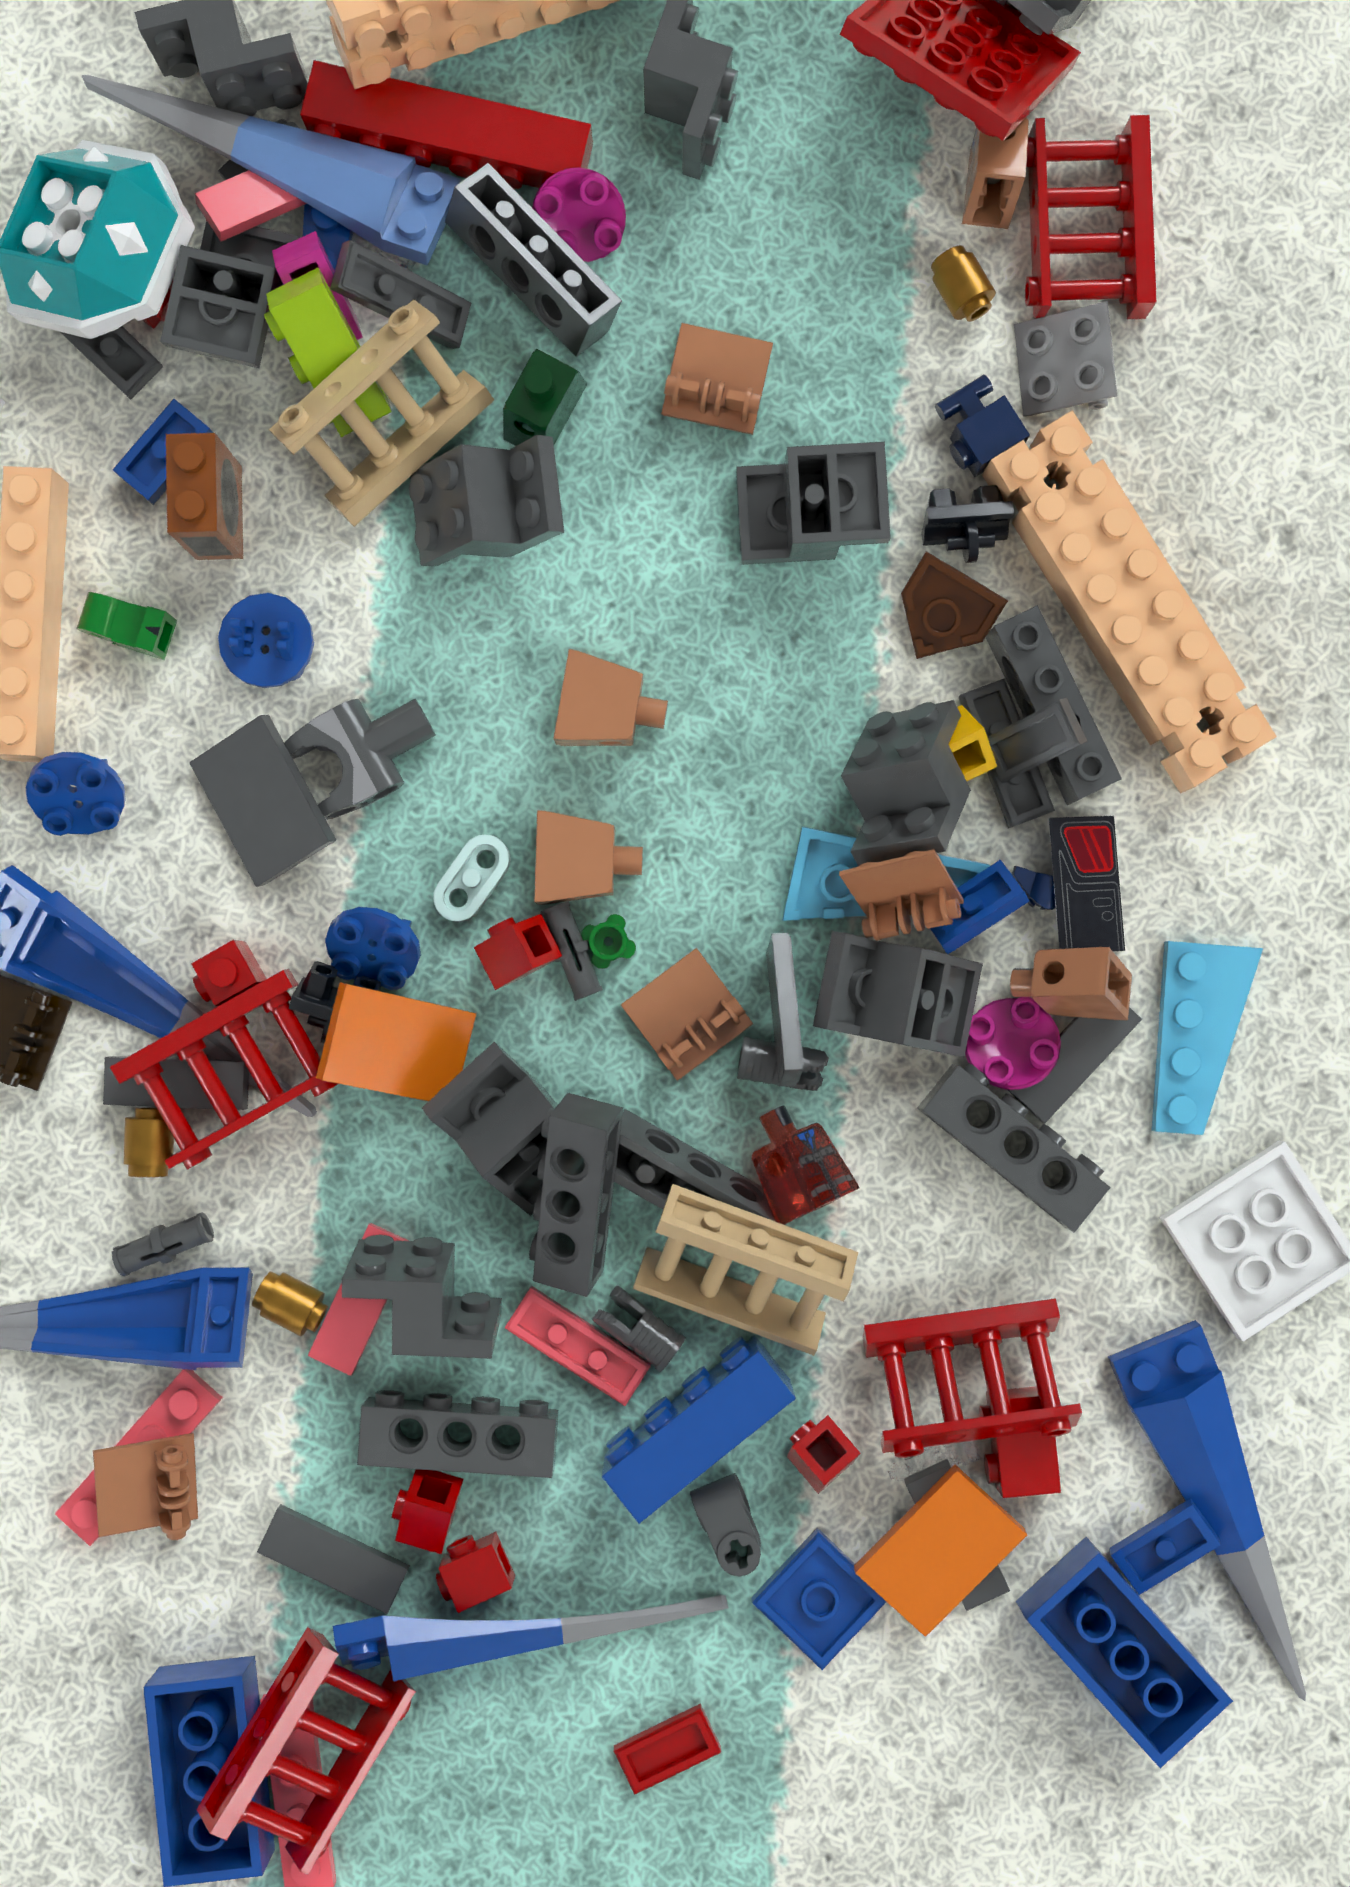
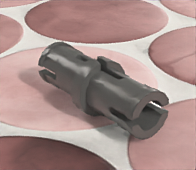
(582, 982)
(162, 1244)

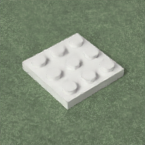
(1260, 1240)

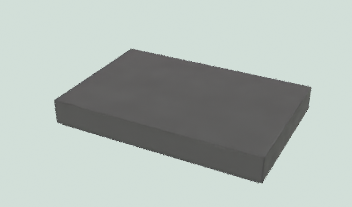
(262, 800)

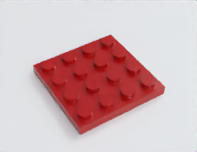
(965, 55)

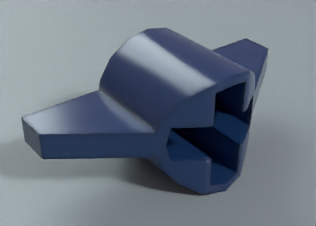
(1037, 887)

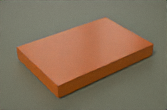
(394, 1043)
(940, 1550)

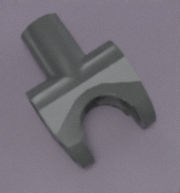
(363, 750)

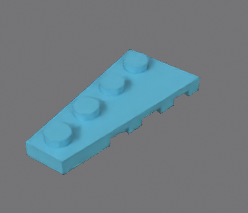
(815, 879)
(1198, 1020)

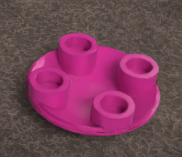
(583, 211)
(1013, 1043)

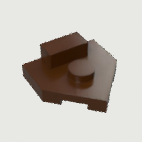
(947, 607)

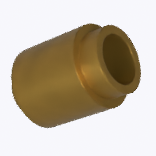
(962, 283)
(147, 1144)
(290, 1303)

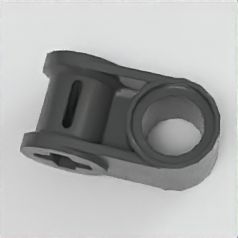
(725, 1518)

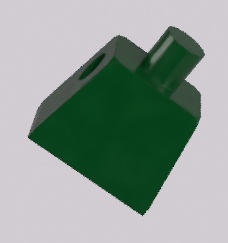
(541, 399)

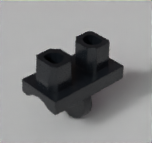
(967, 525)
(317, 994)

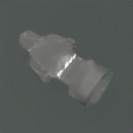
(961, 1452)

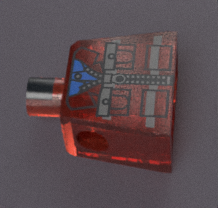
(799, 1168)

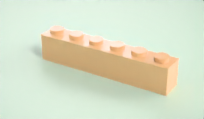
(30, 608)

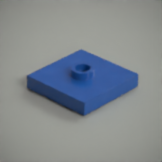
(818, 1599)

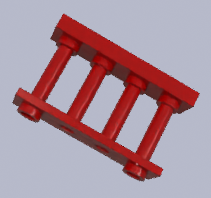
(1133, 240)
(189, 1046)
(985, 1330)
(278, 1715)

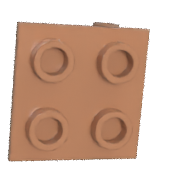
(716, 378)
(902, 888)
(687, 1014)
(146, 1486)

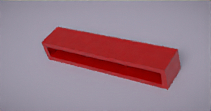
(445, 127)

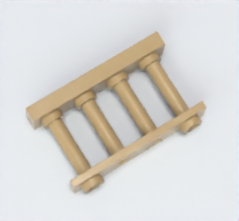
(410, 445)
(756, 1243)

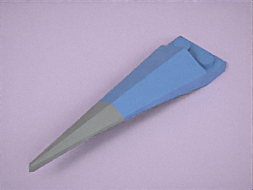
(357, 185)

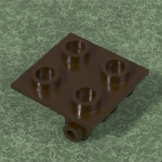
(28, 1032)

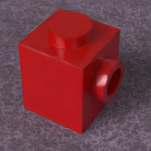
(517, 950)
(226, 972)
(821, 1452)
(427, 1509)
(474, 1571)

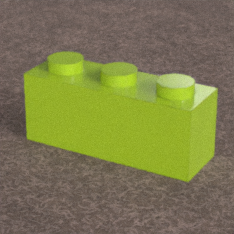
(319, 337)

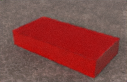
(667, 1749)

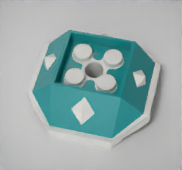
(92, 240)

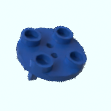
(288, 641)
(55, 800)
(352, 944)

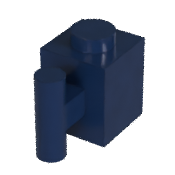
(984, 430)

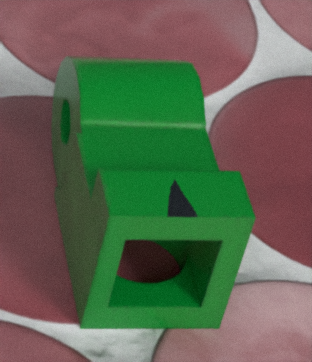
(127, 624)

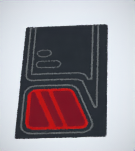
(1086, 882)

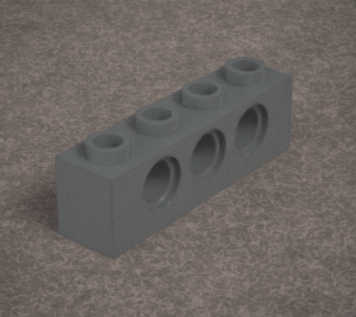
(532, 259)
(1041, 677)
(654, 1160)
(575, 1193)
(1066, 1201)
(386, 1446)

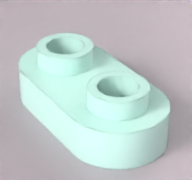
(469, 876)

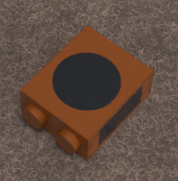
(204, 496)

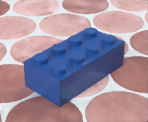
(695, 1427)
(1123, 1652)
(192, 1727)

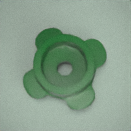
(621, 944)

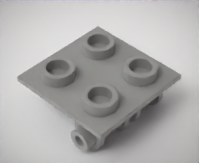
(1066, 360)

